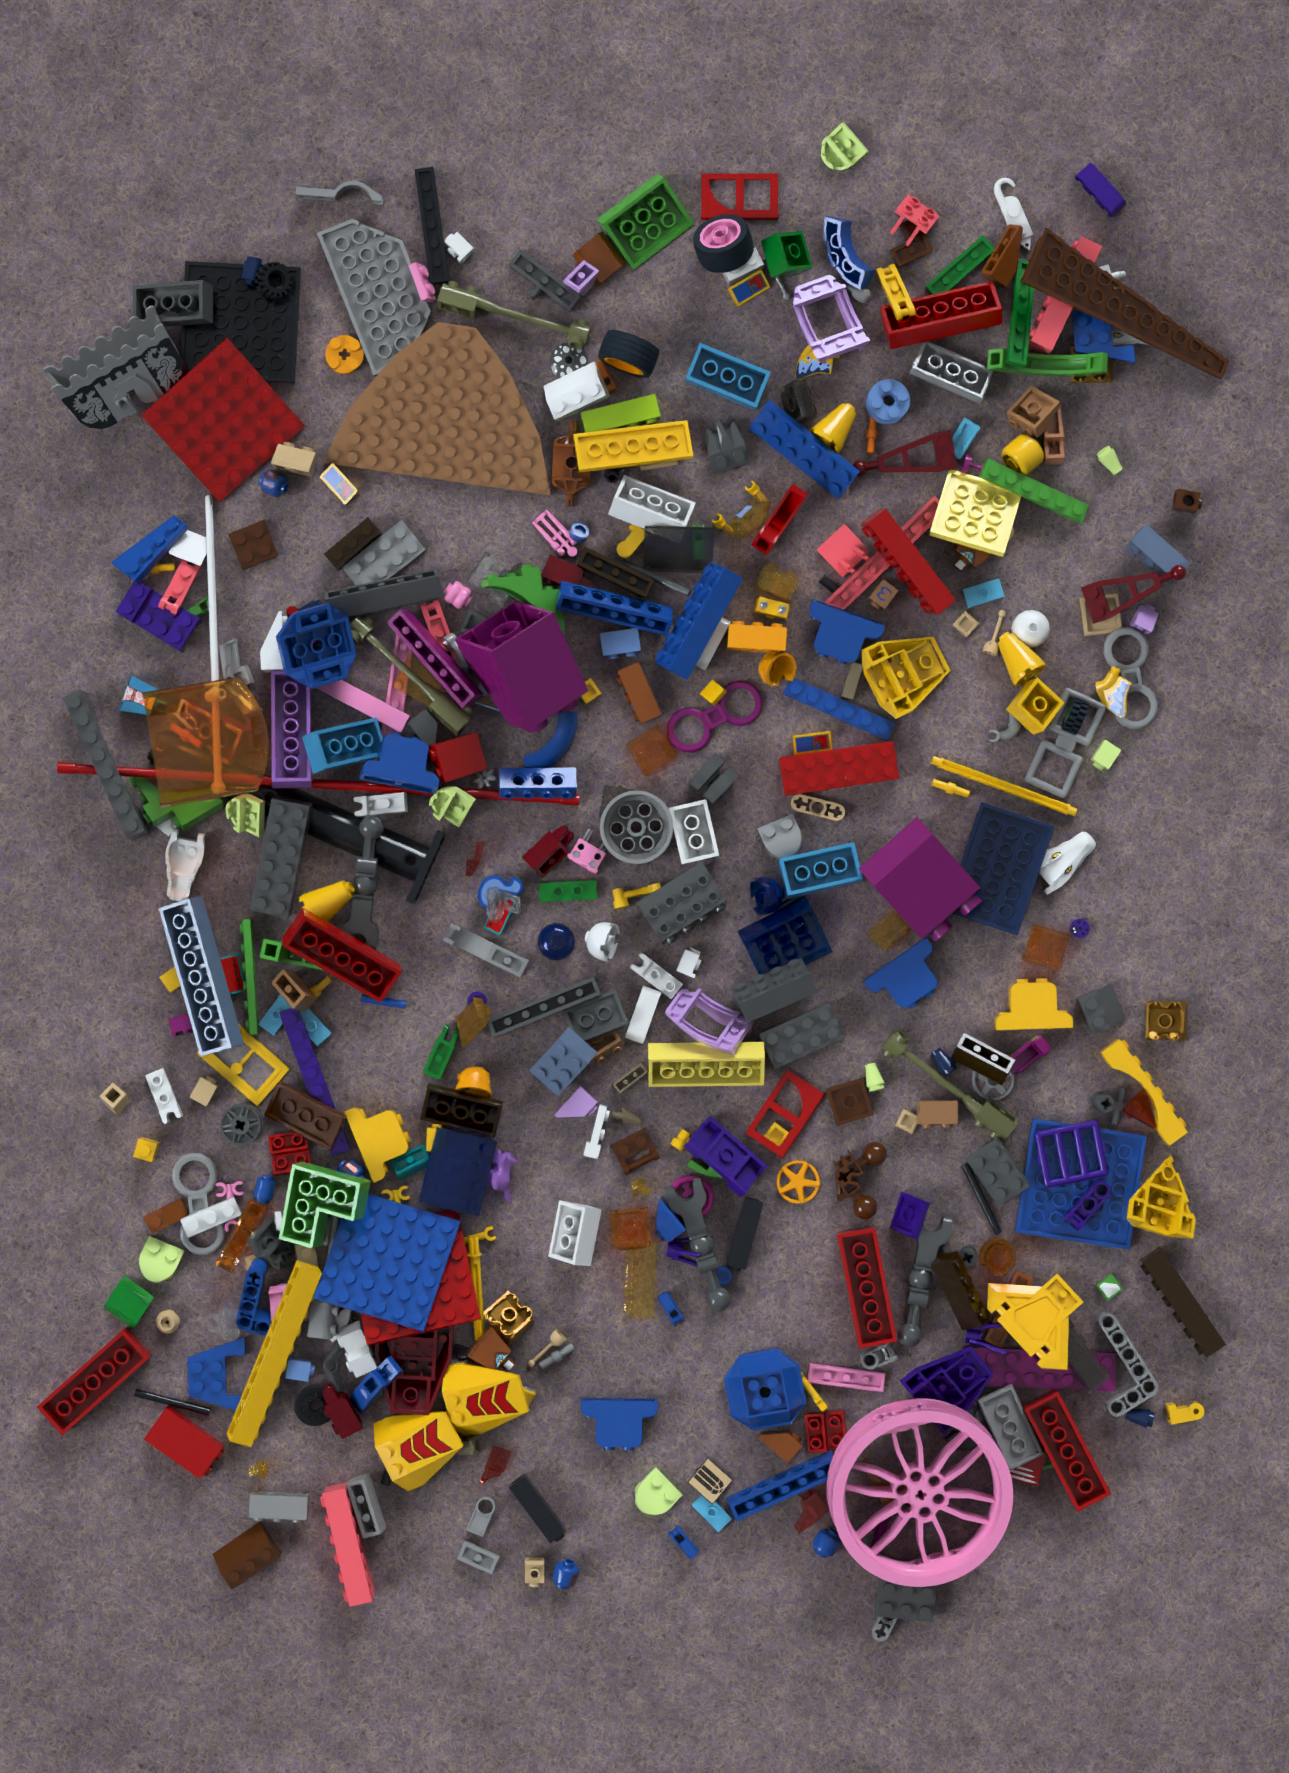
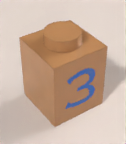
(882, 595)

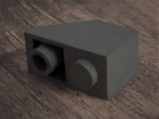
(425, 727)

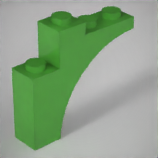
(527, 588)
(184, 815)

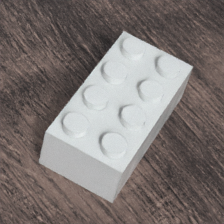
(649, 506)

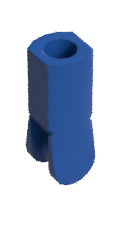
(669, 1305)
(685, 1544)

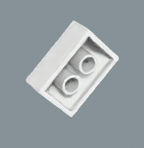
(575, 392)
(694, 831)
(574, 1233)

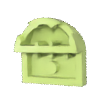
(842, 148)
(451, 804)
(247, 814)
(159, 1260)
(655, 1494)

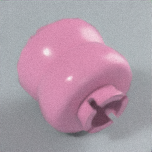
(457, 595)

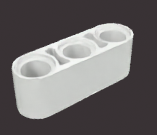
(713, 643)
(642, 1014)

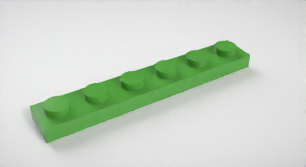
(1033, 491)
(249, 985)

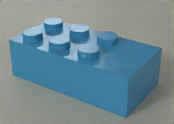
(727, 376)
(343, 745)
(820, 870)

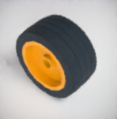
(628, 353)

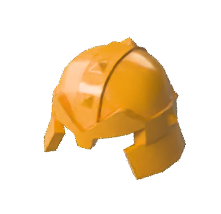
(775, 666)
(475, 1079)

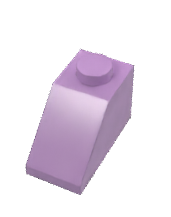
(582, 278)
(1144, 619)
(578, 1104)

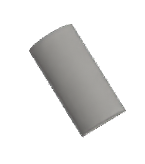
(951, 371)

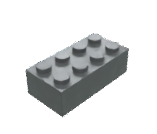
(176, 302)
(774, 990)
(801, 1035)

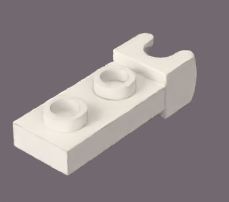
(382, 804)
(657, 976)
(163, 1095)
(592, 1147)

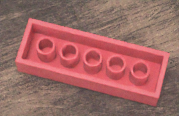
(1053, 318)
(348, 1545)

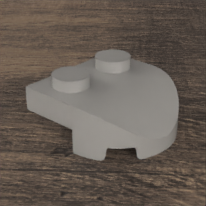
(781, 837)

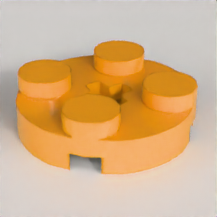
(337, 346)

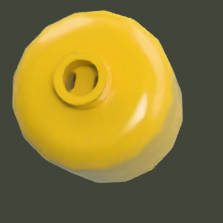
(1023, 454)

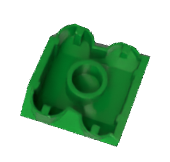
(129, 1302)

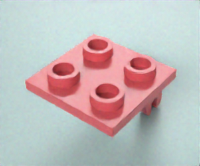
(917, 214)
(844, 551)

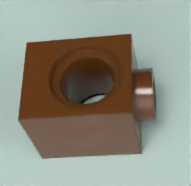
(1178, 503)

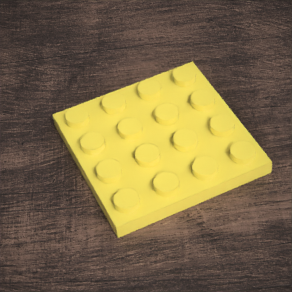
(975, 513)

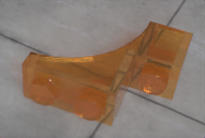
(237, 1243)

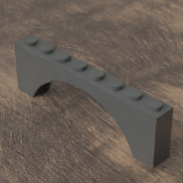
(87, 725)

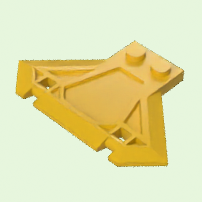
(1037, 1317)

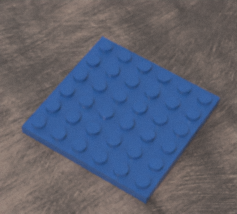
(1043, 1208)
(388, 1263)

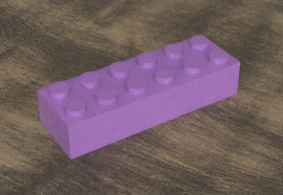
(288, 725)

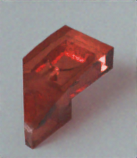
(473, 864)
(496, 1463)

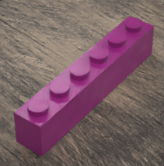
(435, 658)

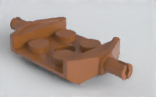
(563, 477)

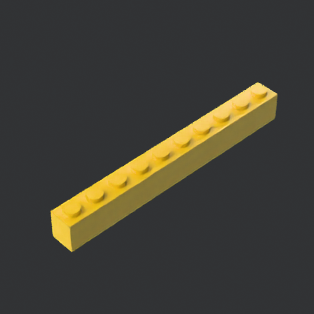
(274, 1354)

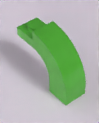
(275, 951)

